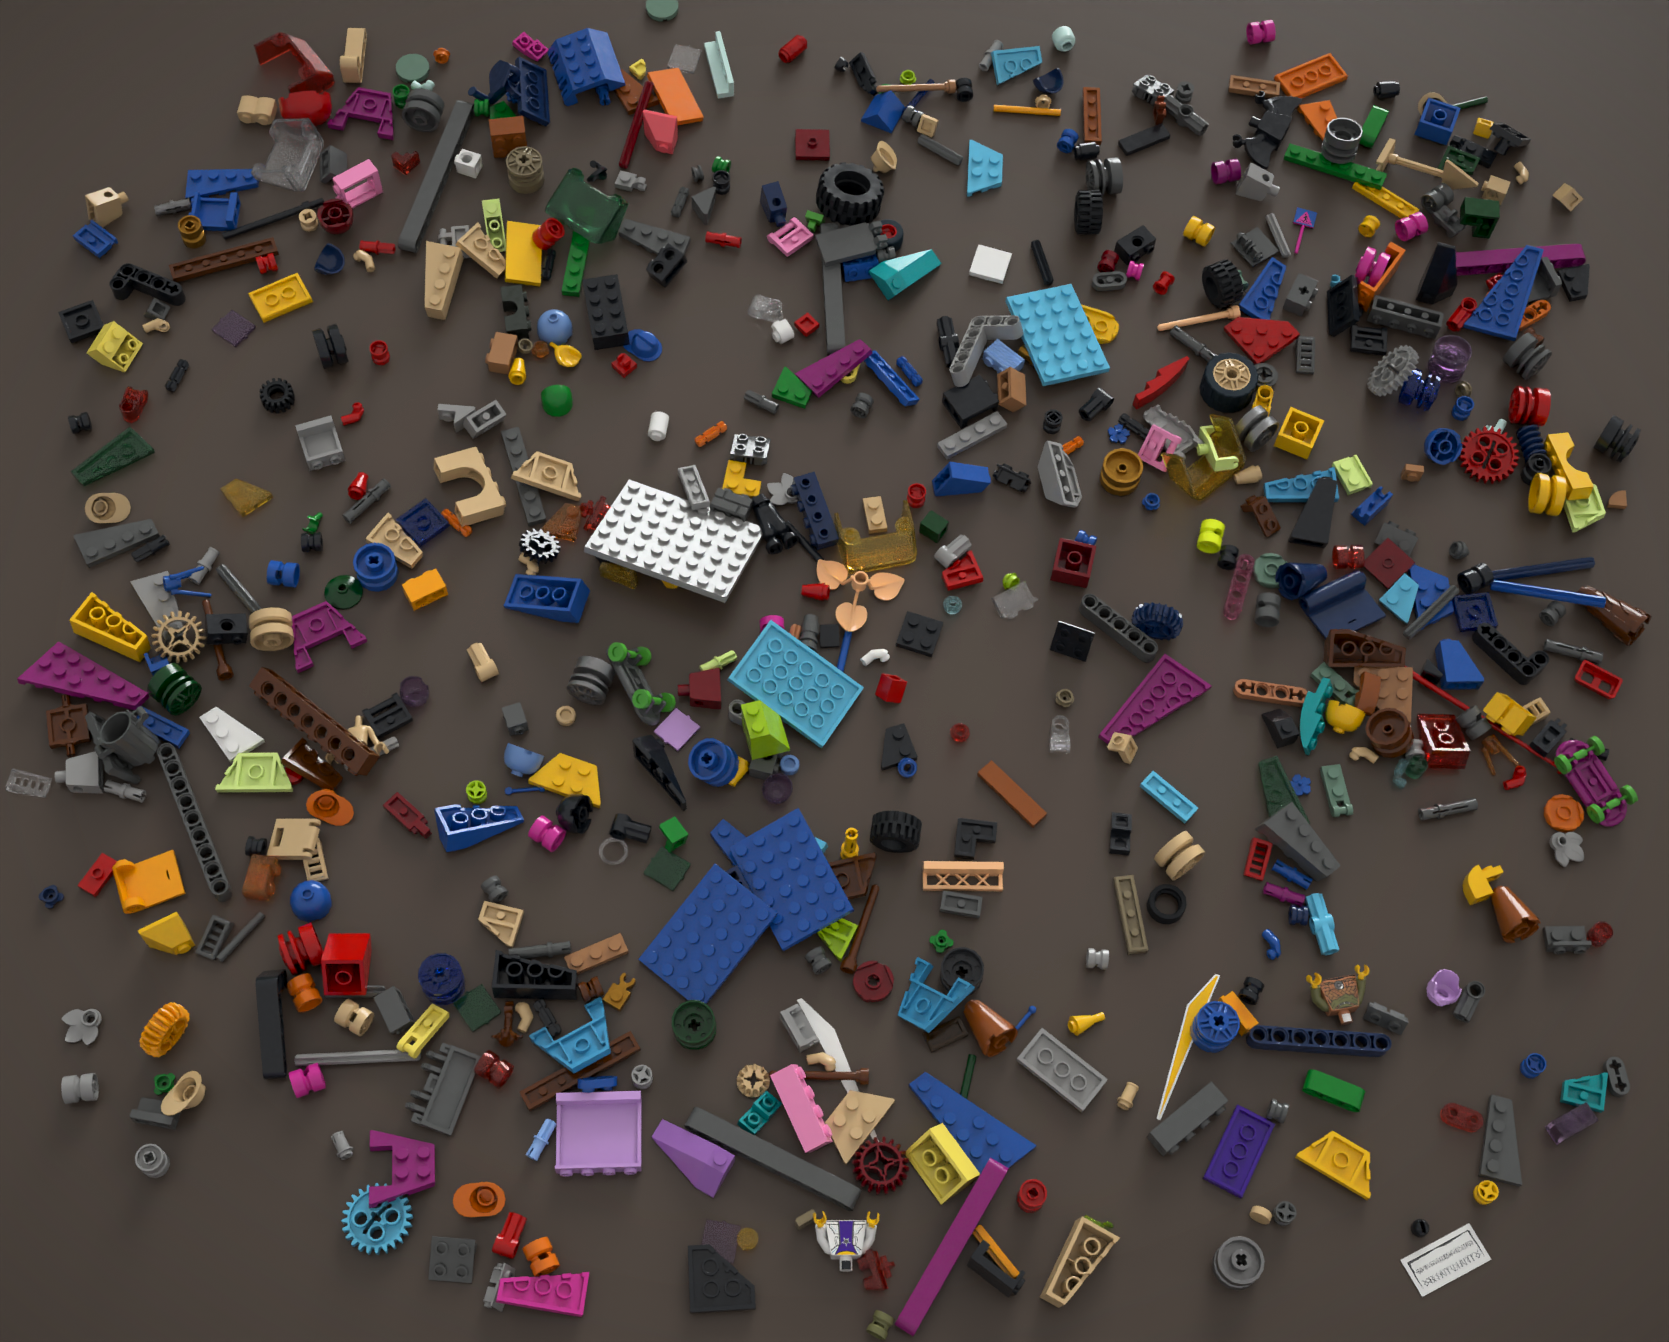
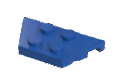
(1429, 590)

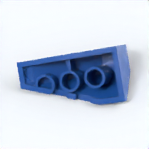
(467, 826)

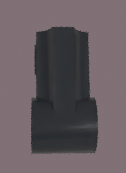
(1099, 401)
(624, 827)

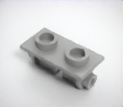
(500, 1271)

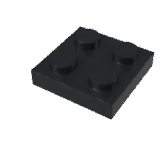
(81, 321)
(919, 634)

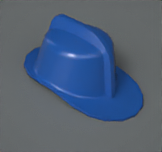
(644, 345)

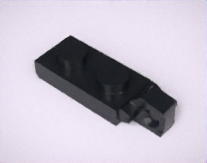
(864, 73)
(1486, 156)

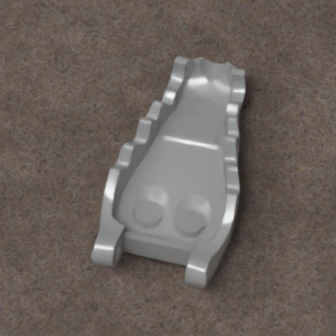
(1168, 422)

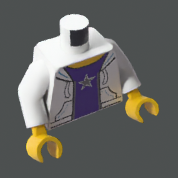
(845, 1238)

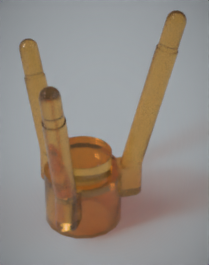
(1493, 746)

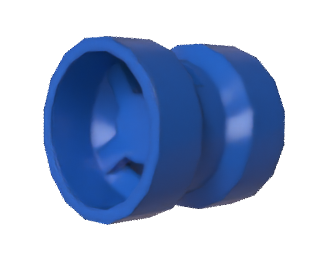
(1067, 140)
(1462, 408)
(1083, 537)
(1536, 1062)

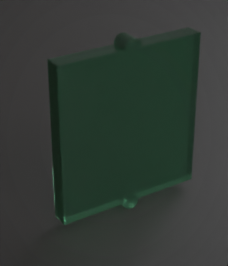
(667, 868)
(477, 1007)

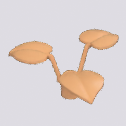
(849, 616)

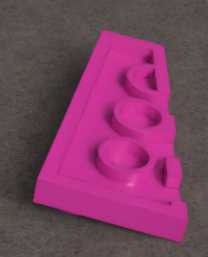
(548, 1293)

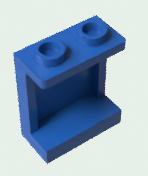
(216, 213)

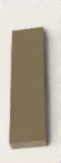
(1130, 914)

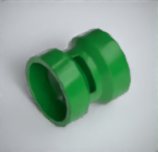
(400, 95)

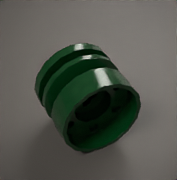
(174, 689)
(694, 1013)

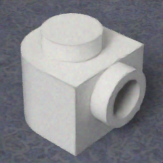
(782, 331)

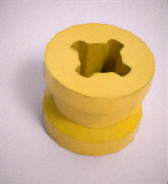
(1369, 225)
(1490, 1192)

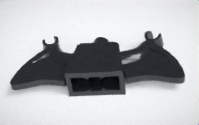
(1269, 129)

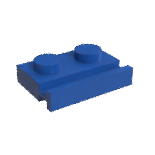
(95, 239)

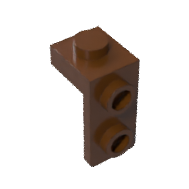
(1263, 514)

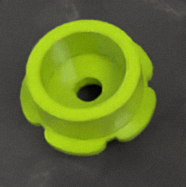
(907, 77)
(1010, 580)

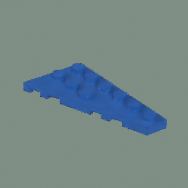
(1506, 302)
(971, 1127)

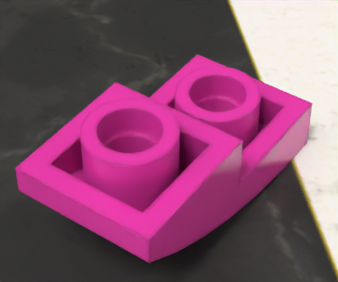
(529, 47)

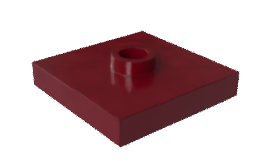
(812, 144)
(1388, 563)

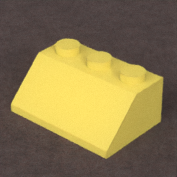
(941, 1163)

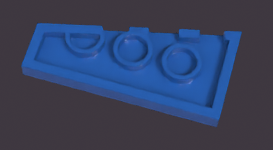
(1262, 295)
(726, 836)

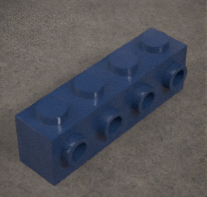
(815, 511)

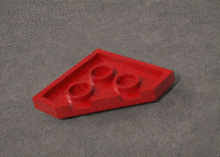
(1261, 337)

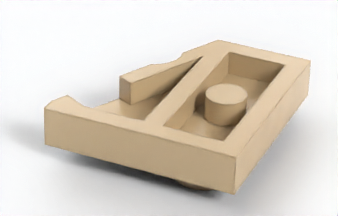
(501, 921)

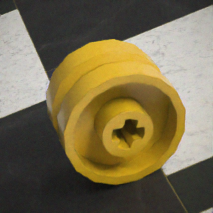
(1547, 494)

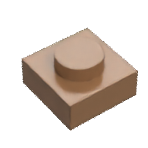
(1412, 472)

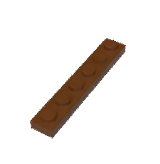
(222, 260)
(564, 1079)

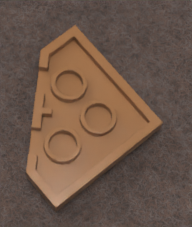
(1394, 687)

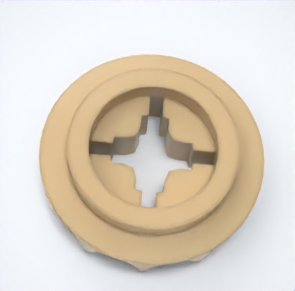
(745, 1086)

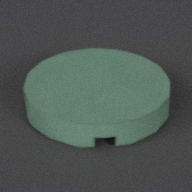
(662, 9)
(412, 68)
(1265, 569)

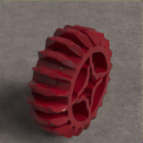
(889, 1163)

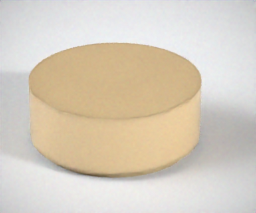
(565, 715)
(1260, 1215)

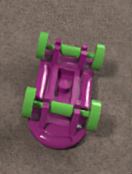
(1592, 781)

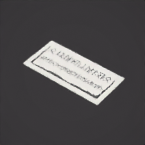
(1445, 1259)

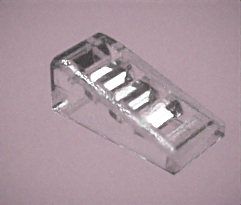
(23, 775)

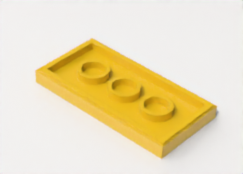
(522, 255)

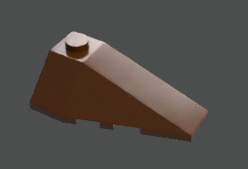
(1356, 649)

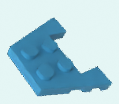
(927, 1006)
(580, 1046)

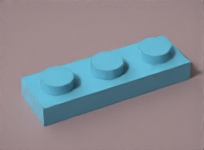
(1169, 797)

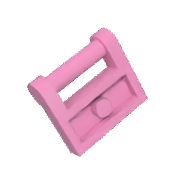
(792, 241)
(1153, 445)

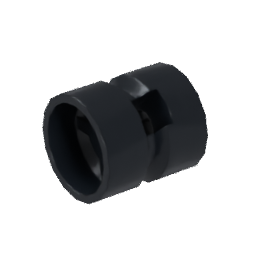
(1536, 464)
(1475, 578)

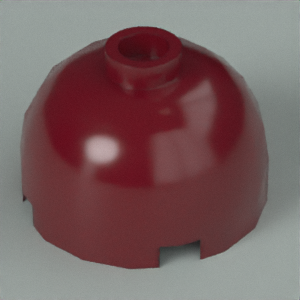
(335, 216)

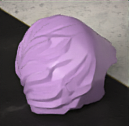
(1443, 988)

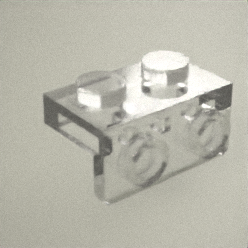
(1013, 600)

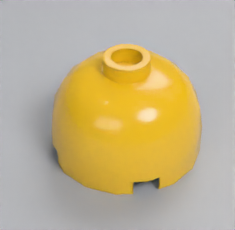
(1343, 717)

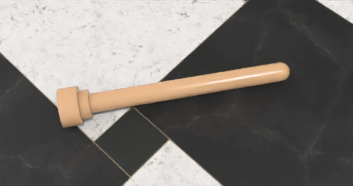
(1231, 312)

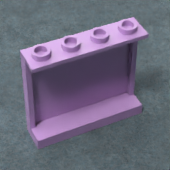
(599, 1133)

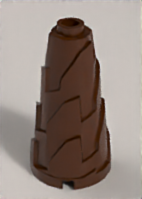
(1618, 616)

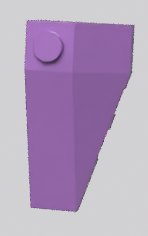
(695, 1157)

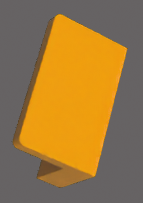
(1246, 1019)

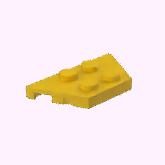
(569, 776)
(1340, 1161)

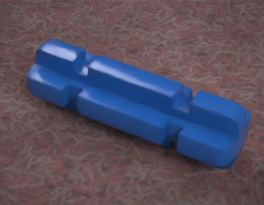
(909, 371)

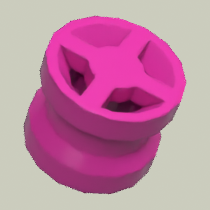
(1134, 270)

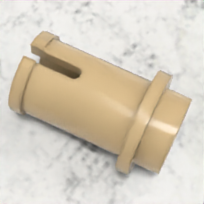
(1127, 1096)

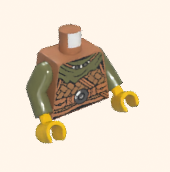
(1339, 994)

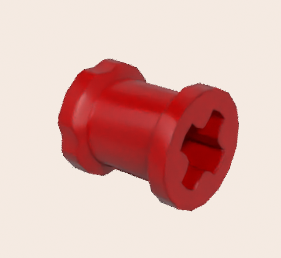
(1161, 286)

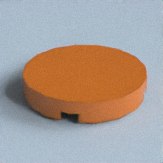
(1563, 813)

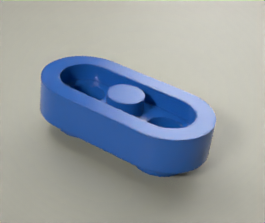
(590, 1083)

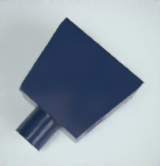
(773, 203)

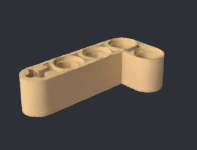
(353, 61)

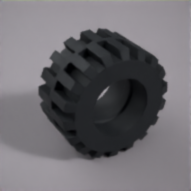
(1088, 212)
(1222, 283)
(895, 831)

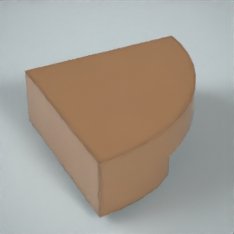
(1618, 500)

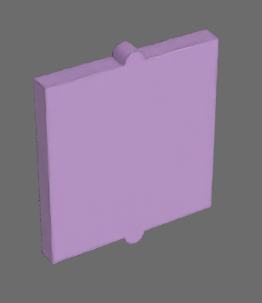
(676, 729)

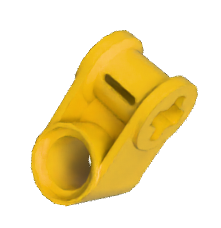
(1266, 391)

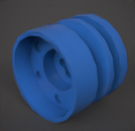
(1207, 1034)

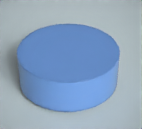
(789, 765)

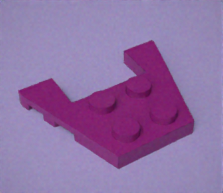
(369, 106)
(317, 626)
(411, 1166)

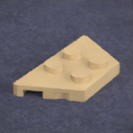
(549, 475)
(855, 1121)

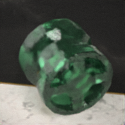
(1419, 763)

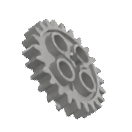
(1402, 362)

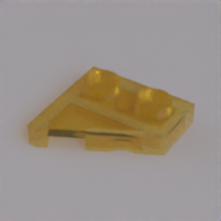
(245, 496)

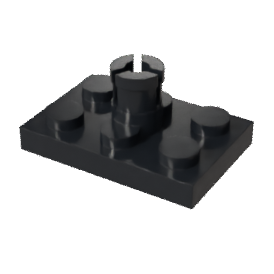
(1508, 137)
(1343, 306)

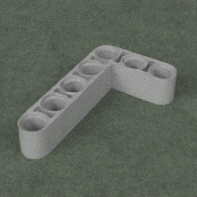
(978, 332)

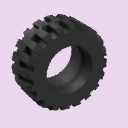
(846, 179)

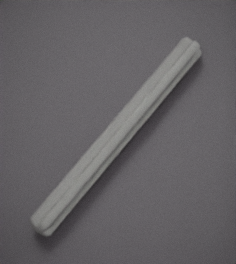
(353, 1057)

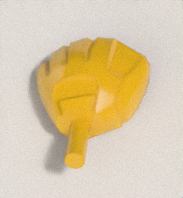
(566, 355)

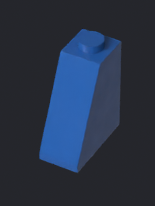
(961, 479)
(1457, 667)

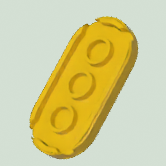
(1102, 324)

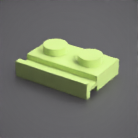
(1352, 474)

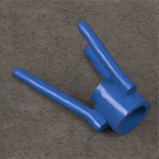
(173, 582)

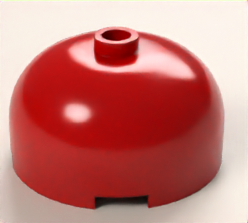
(306, 105)

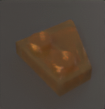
(564, 522)

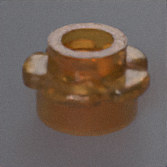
(540, 345)

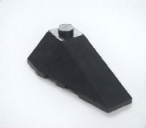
(1439, 276)
(654, 759)

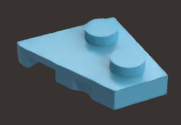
(1401, 598)

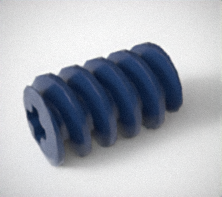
(1530, 441)

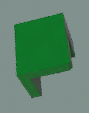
(674, 832)

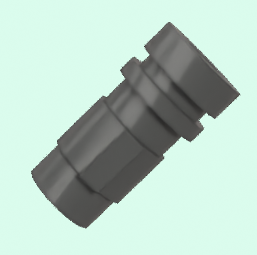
(809, 631)

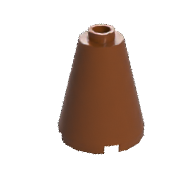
(1513, 915)
(989, 1028)

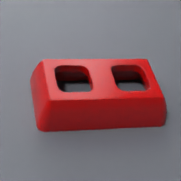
(1599, 675)

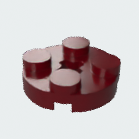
(878, 971)

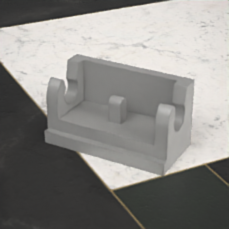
(798, 1028)

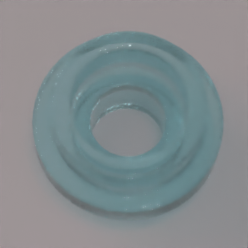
(952, 609)

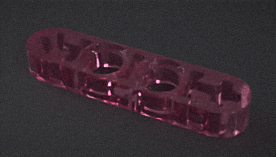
(1238, 586)

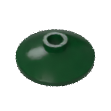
(343, 599)

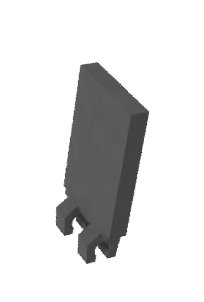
(851, 242)

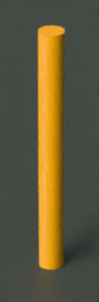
(1027, 110)

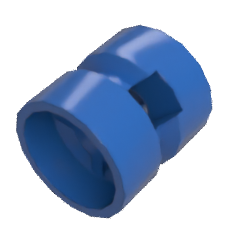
(279, 573)

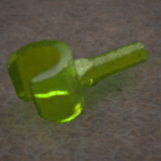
(1107, 1223)

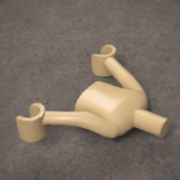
(362, 732)

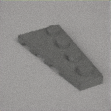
(1499, 1147)

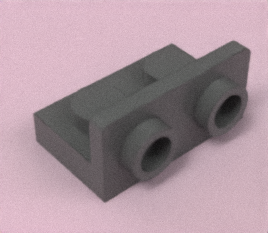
(1566, 938)

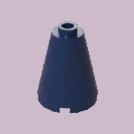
(1299, 578)

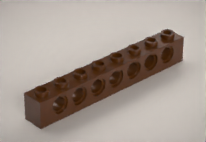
(364, 757)

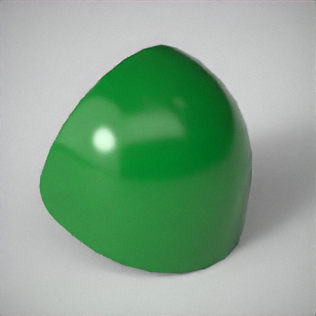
(557, 400)

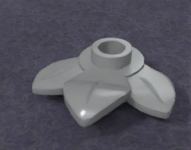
(781, 491)
(1568, 848)
(79, 1025)

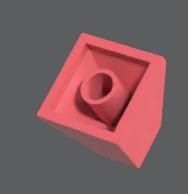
(661, 130)

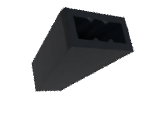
(1316, 517)

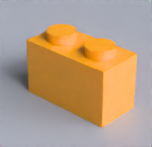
(424, 589)

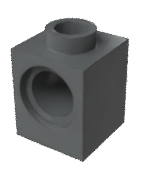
(515, 719)

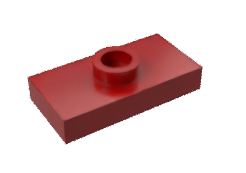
(97, 875)

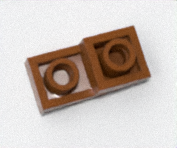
(1369, 692)

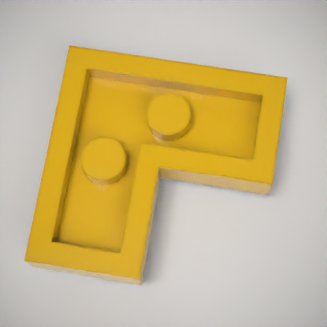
(735, 480)

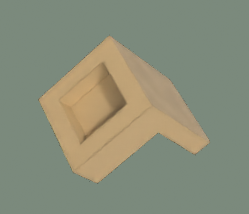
(1568, 196)

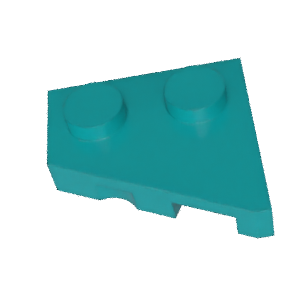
(1586, 1089)

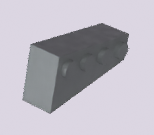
(1299, 841)

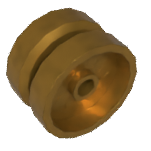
(1121, 472)

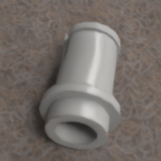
(342, 1146)

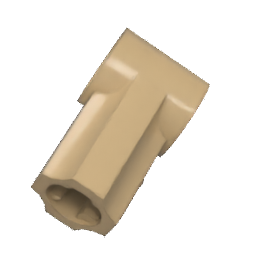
(483, 665)

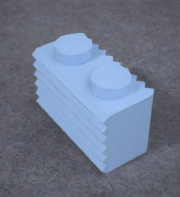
(1002, 357)

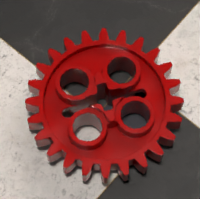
(1504, 461)

